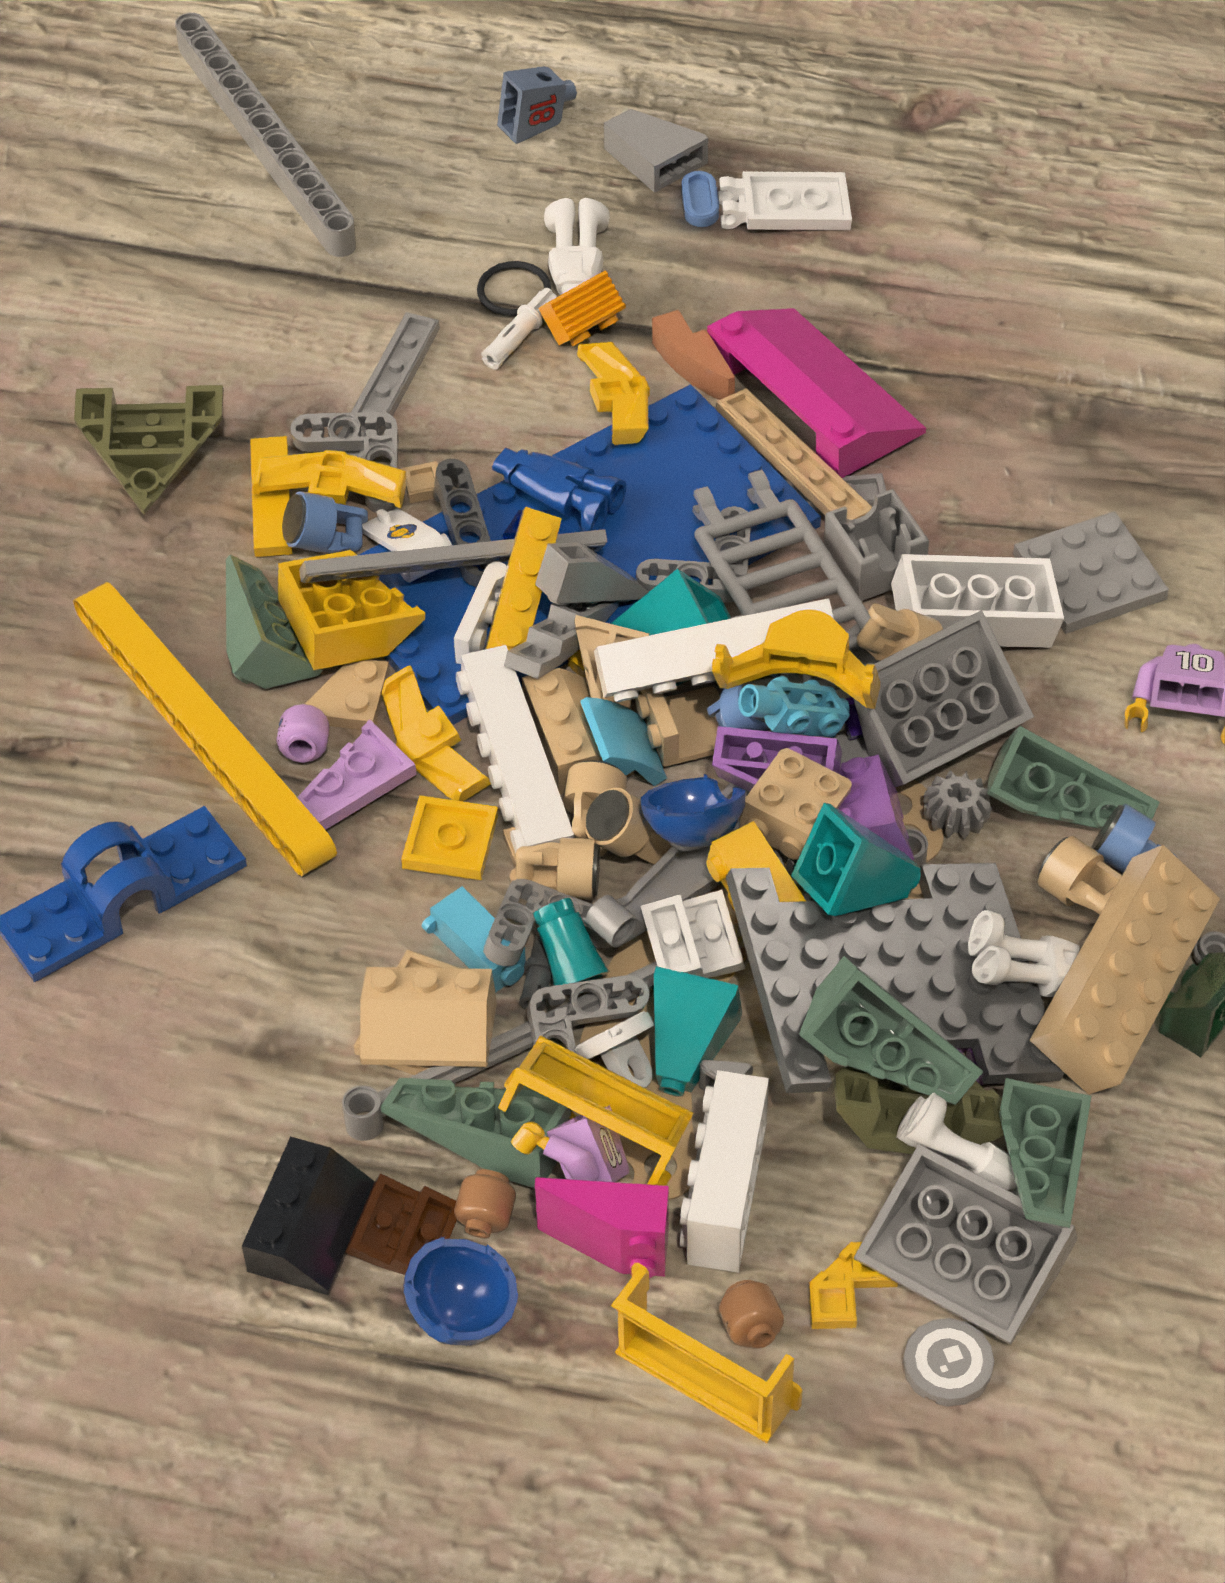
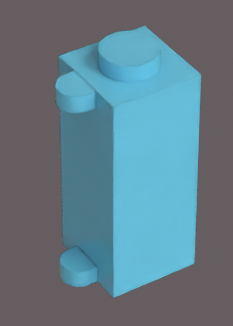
(464, 929)

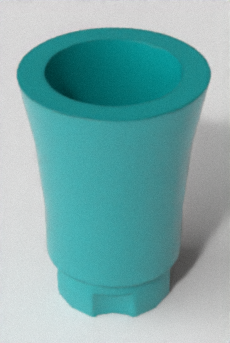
(568, 944)

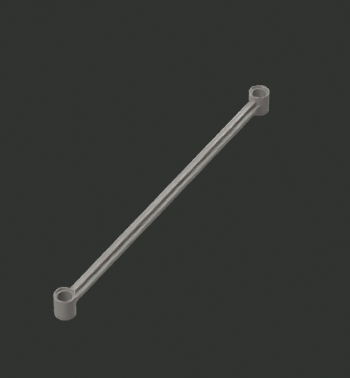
(518, 1039)

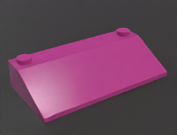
(819, 383)

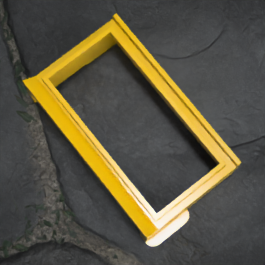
(590, 1088)
(699, 1370)

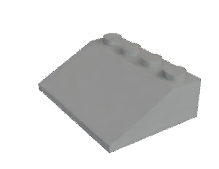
(941, 700)
(965, 1245)

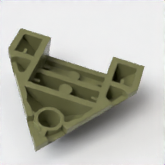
(150, 441)
(878, 1105)

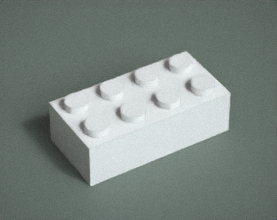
(1012, 592)
(724, 1171)

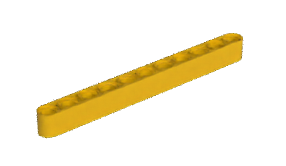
(205, 729)

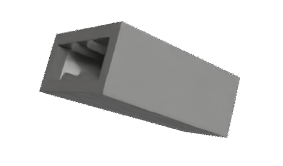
(654, 148)

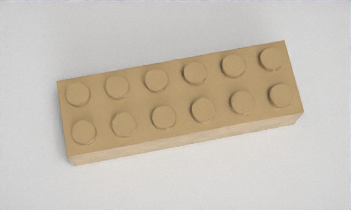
(1125, 970)

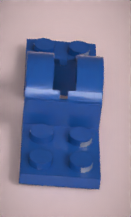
(84, 916)

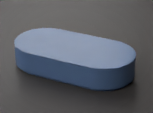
(700, 199)

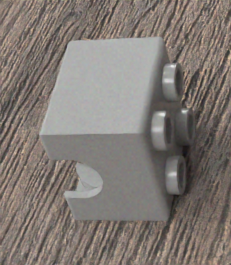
(873, 544)

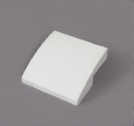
(693, 935)

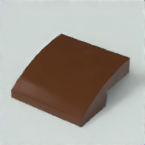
(399, 1223)

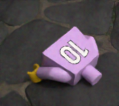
(1180, 680)
(580, 1146)

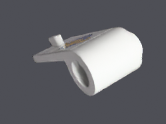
(402, 532)

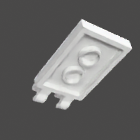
(786, 201)

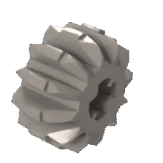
(957, 804)

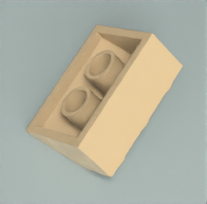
(561, 720)
(427, 1016)

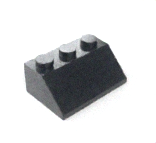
(306, 1217)

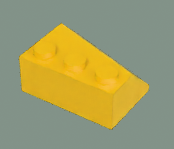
(344, 617)

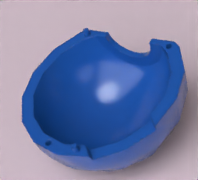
(692, 811)
(460, 1291)

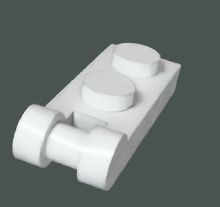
(480, 612)

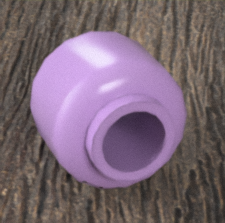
(303, 733)

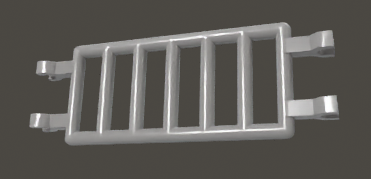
(770, 510)

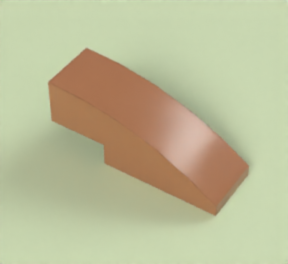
(692, 355)

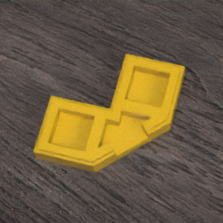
(834, 1293)

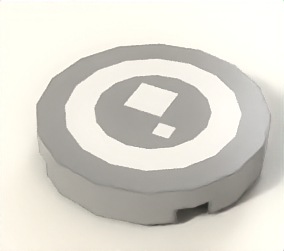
(948, 1362)

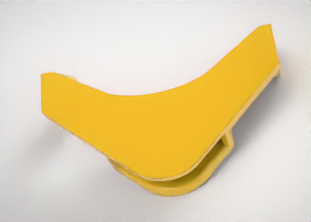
(801, 644)

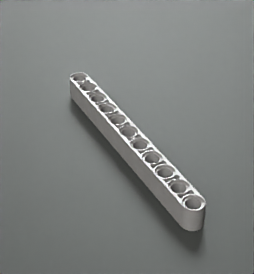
(266, 135)

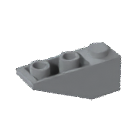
(580, 575)

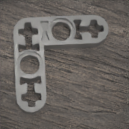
(372, 444)
(663, 568)
(536, 897)
(560, 1024)

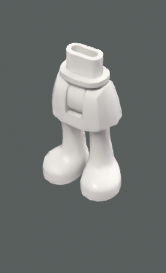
(570, 263)
(1049, 956)
(925, 1126)

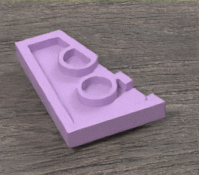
(358, 777)

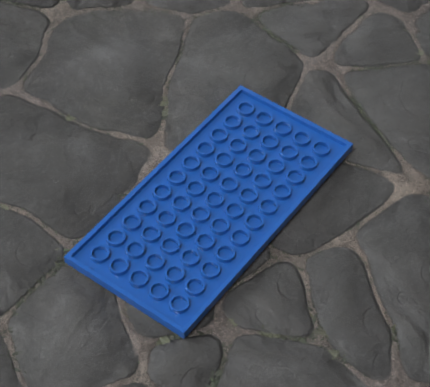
(682, 451)

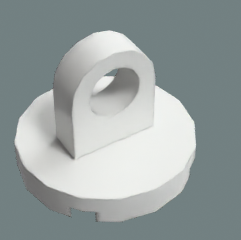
(621, 1047)

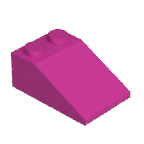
(607, 1221)

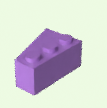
(745, 753)
(875, 801)

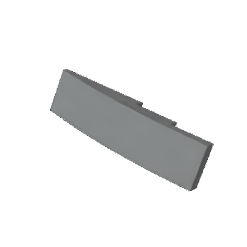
(554, 638)

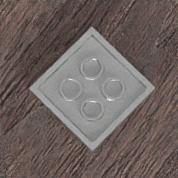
(1096, 570)

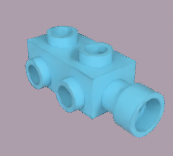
(795, 707)

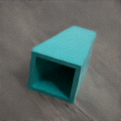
(674, 605)

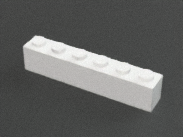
(684, 653)
(513, 749)

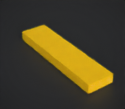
(270, 505)

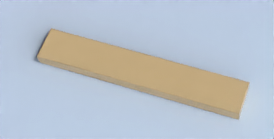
(790, 455)

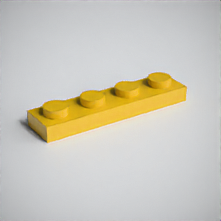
(519, 594)

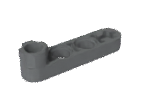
(456, 474)

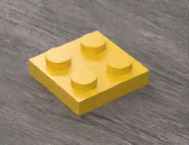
(450, 837)

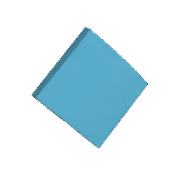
(623, 739)

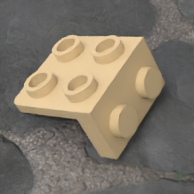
(679, 723)
(790, 798)

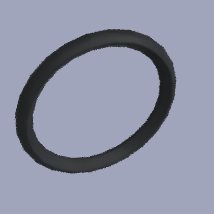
(501, 266)

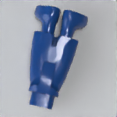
(563, 485)

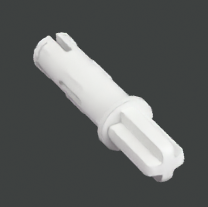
(517, 330)

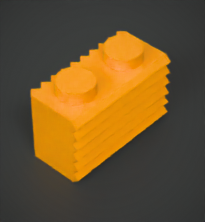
(582, 308)

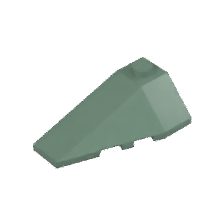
(258, 631)
(1058, 785)
(872, 1031)
(474, 1126)
(1045, 1147)

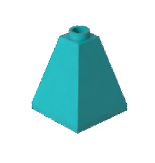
(851, 866)
(691, 1025)

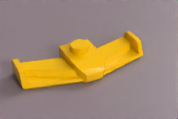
(617, 390)
(331, 475)
(429, 738)

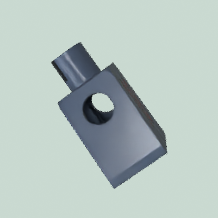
(532, 102)

